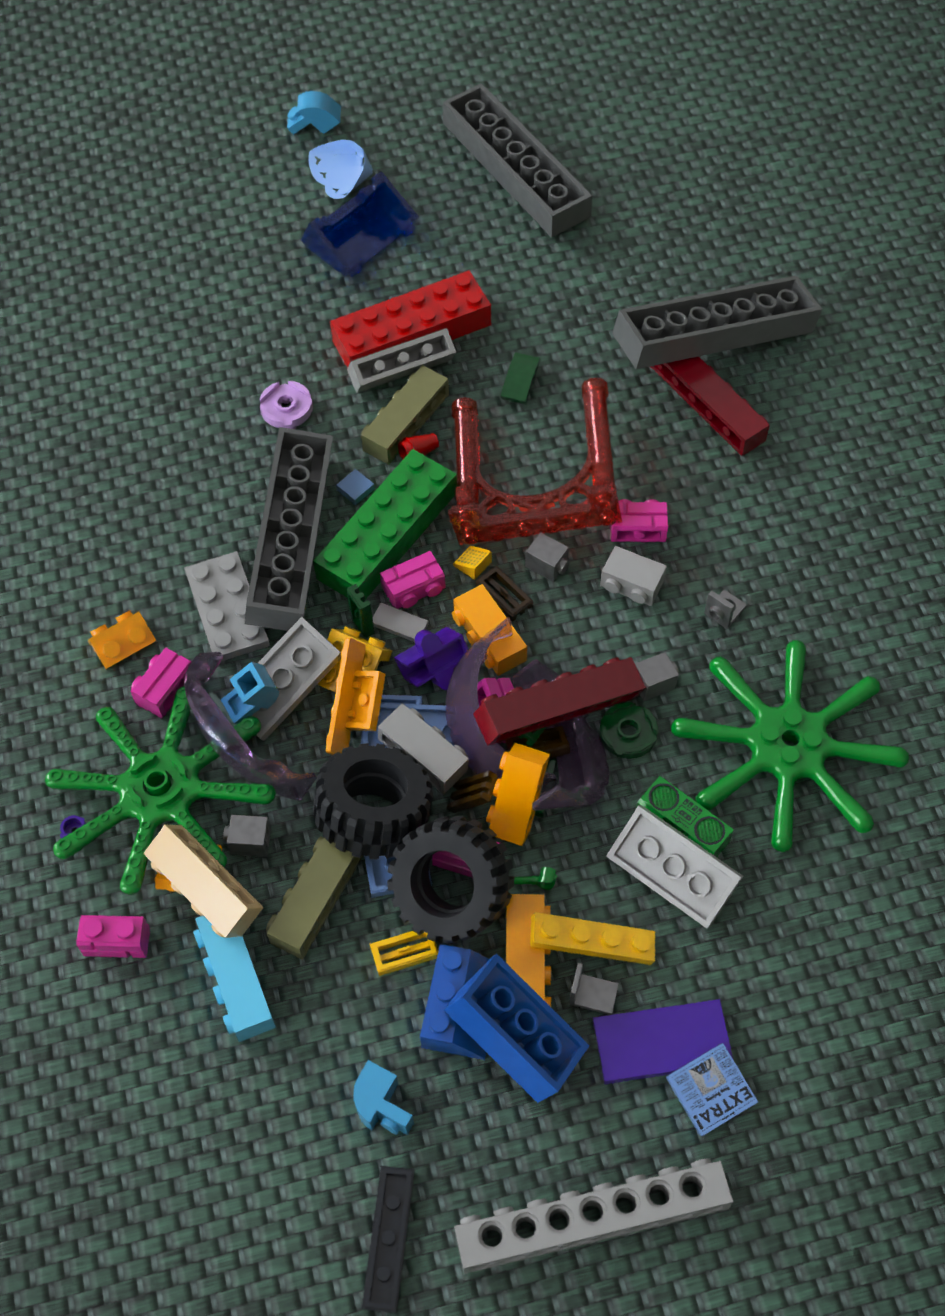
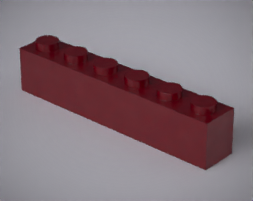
(716, 402)
(558, 700)

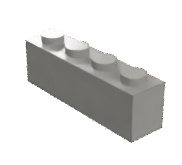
(401, 360)

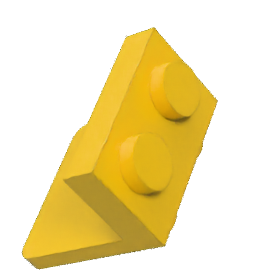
(374, 653)

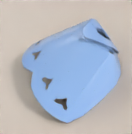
(342, 167)

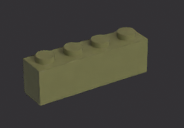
(404, 413)
(311, 899)

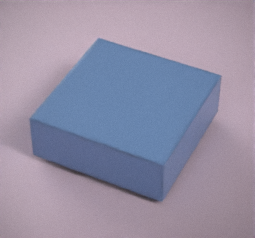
(355, 487)

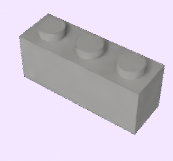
(427, 744)

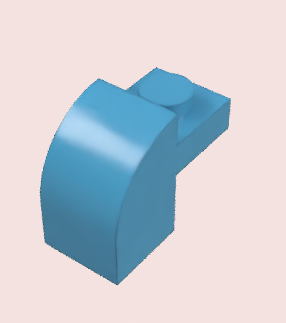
(316, 109)
(252, 691)
(372, 1097)

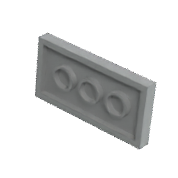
(221, 600)
(296, 668)
(674, 866)

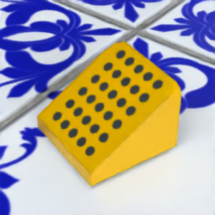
(473, 561)

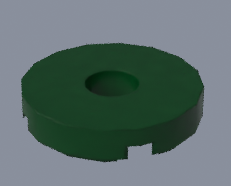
(628, 745)

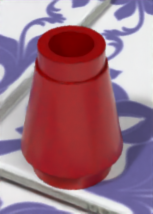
(422, 443)

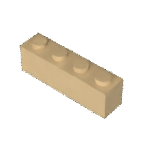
(202, 881)

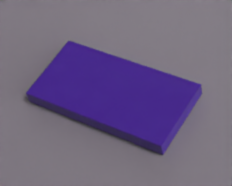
(657, 1039)

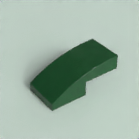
(520, 378)

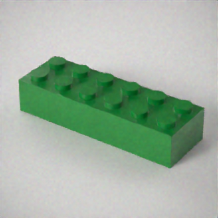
(386, 525)

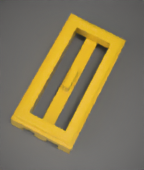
(404, 962)

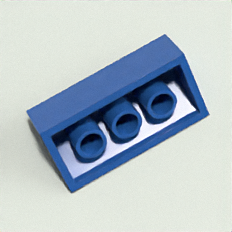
(517, 1028)

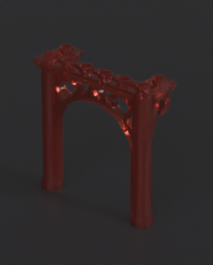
(600, 508)

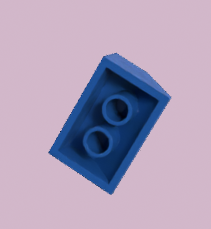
(439, 1030)

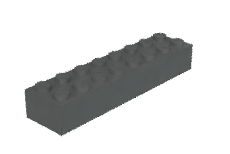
(517, 160)
(716, 321)
(288, 529)

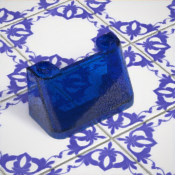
(361, 227)

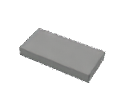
(398, 622)

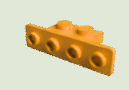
(356, 698)

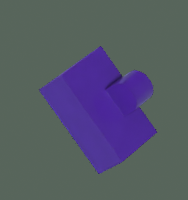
(432, 657)

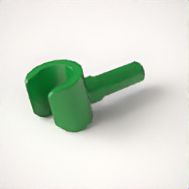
(545, 880)

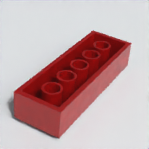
(449, 304)

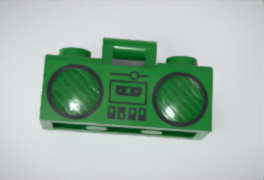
(687, 816)

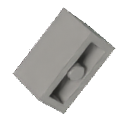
(633, 576)

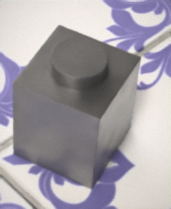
(547, 557)
(658, 675)
(247, 835)

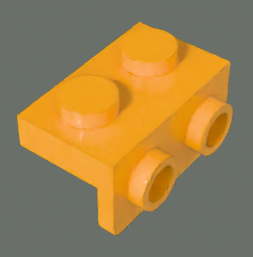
(121, 639)

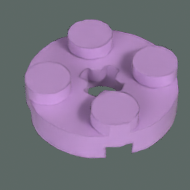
(289, 416)

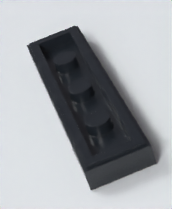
(388, 1240)

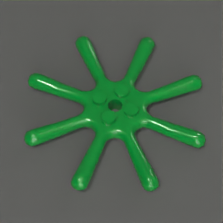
(788, 762)
(154, 804)

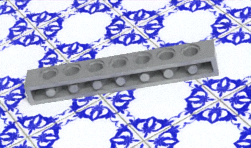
(706, 1175)

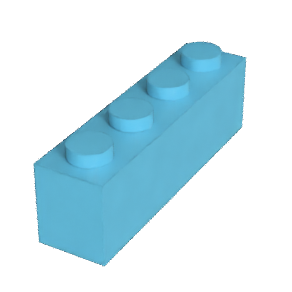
(236, 981)

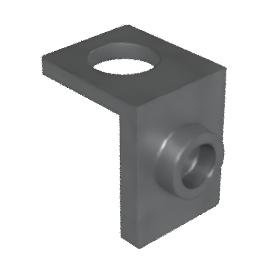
(721, 610)
(593, 993)

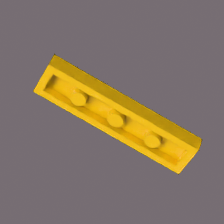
(592, 938)

